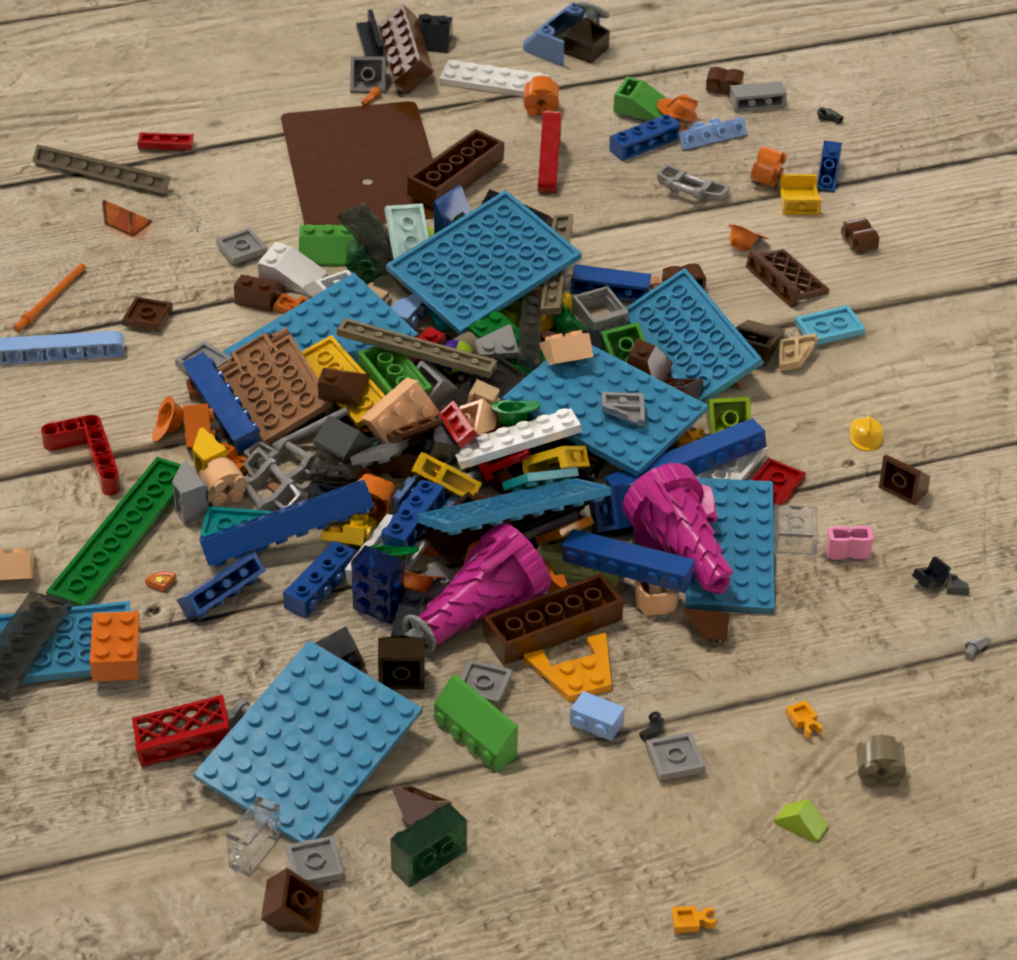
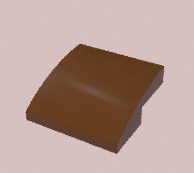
(413, 429)

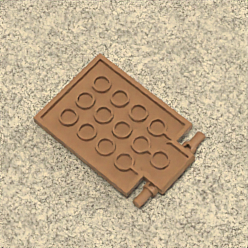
(274, 384)

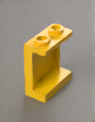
(799, 194)
(565, 455)

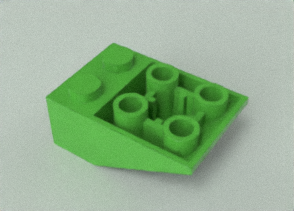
(637, 100)

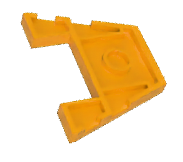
(577, 675)

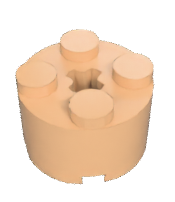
(224, 482)
(655, 599)

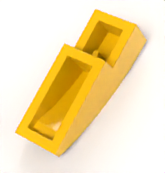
(445, 475)

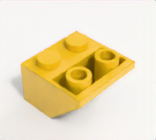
(206, 450)

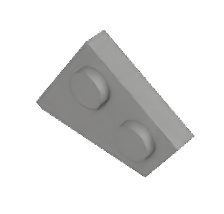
(500, 341)
(624, 406)

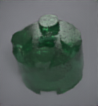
(361, 262)

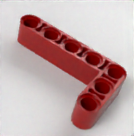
(549, 151)
(86, 431)

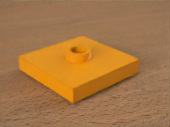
(563, 531)

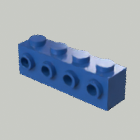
(644, 137)
(624, 284)
(404, 526)
(318, 580)
(221, 585)

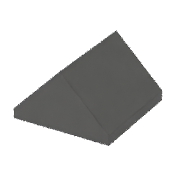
(341, 439)

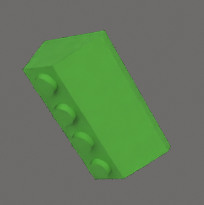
(325, 243)
(389, 369)
(476, 723)

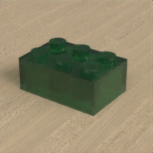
(428, 844)

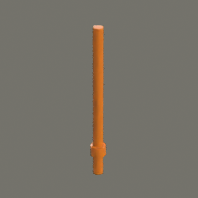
(29, 316)

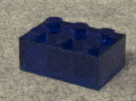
(377, 583)

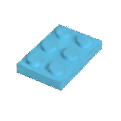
(831, 324)

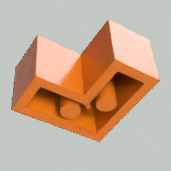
(195, 418)

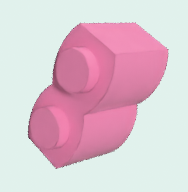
(849, 542)

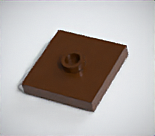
(147, 314)

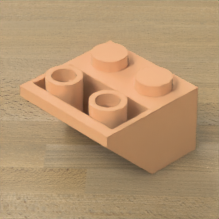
(566, 349)
(17, 564)

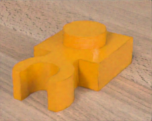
(689, 437)
(804, 716)
(688, 920)

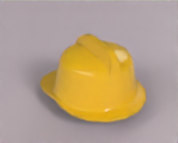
(866, 433)

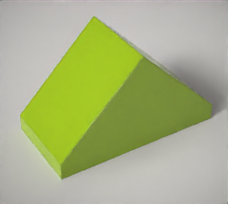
(803, 820)

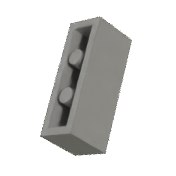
(757, 96)

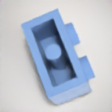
(597, 715)

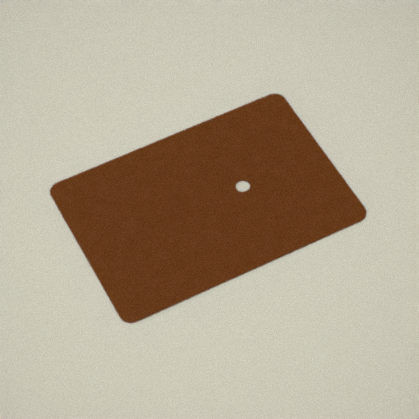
(345, 145)

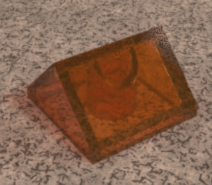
(123, 219)

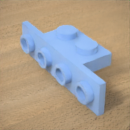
(712, 132)

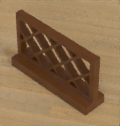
(781, 282)

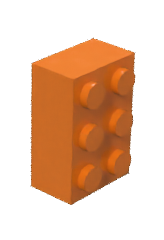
(115, 646)

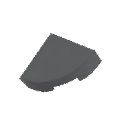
(956, 586)

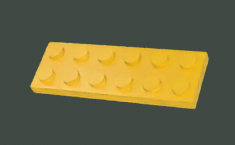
(331, 354)

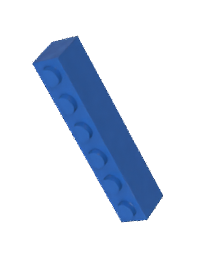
(225, 406)
(629, 560)

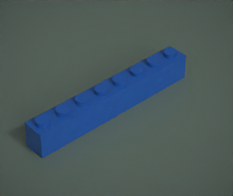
(706, 452)
(286, 522)

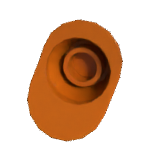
(680, 107)
(742, 238)
(169, 419)
(417, 582)

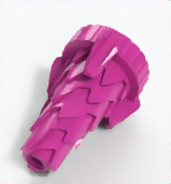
(674, 516)
(494, 576)

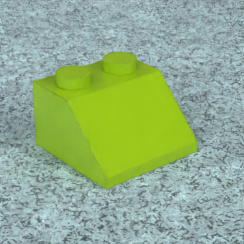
(727, 412)

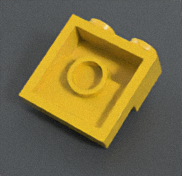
(354, 531)

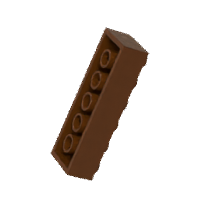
(405, 48)
(456, 166)
(553, 618)

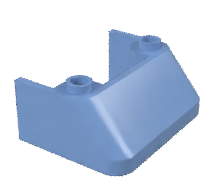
(544, 41)

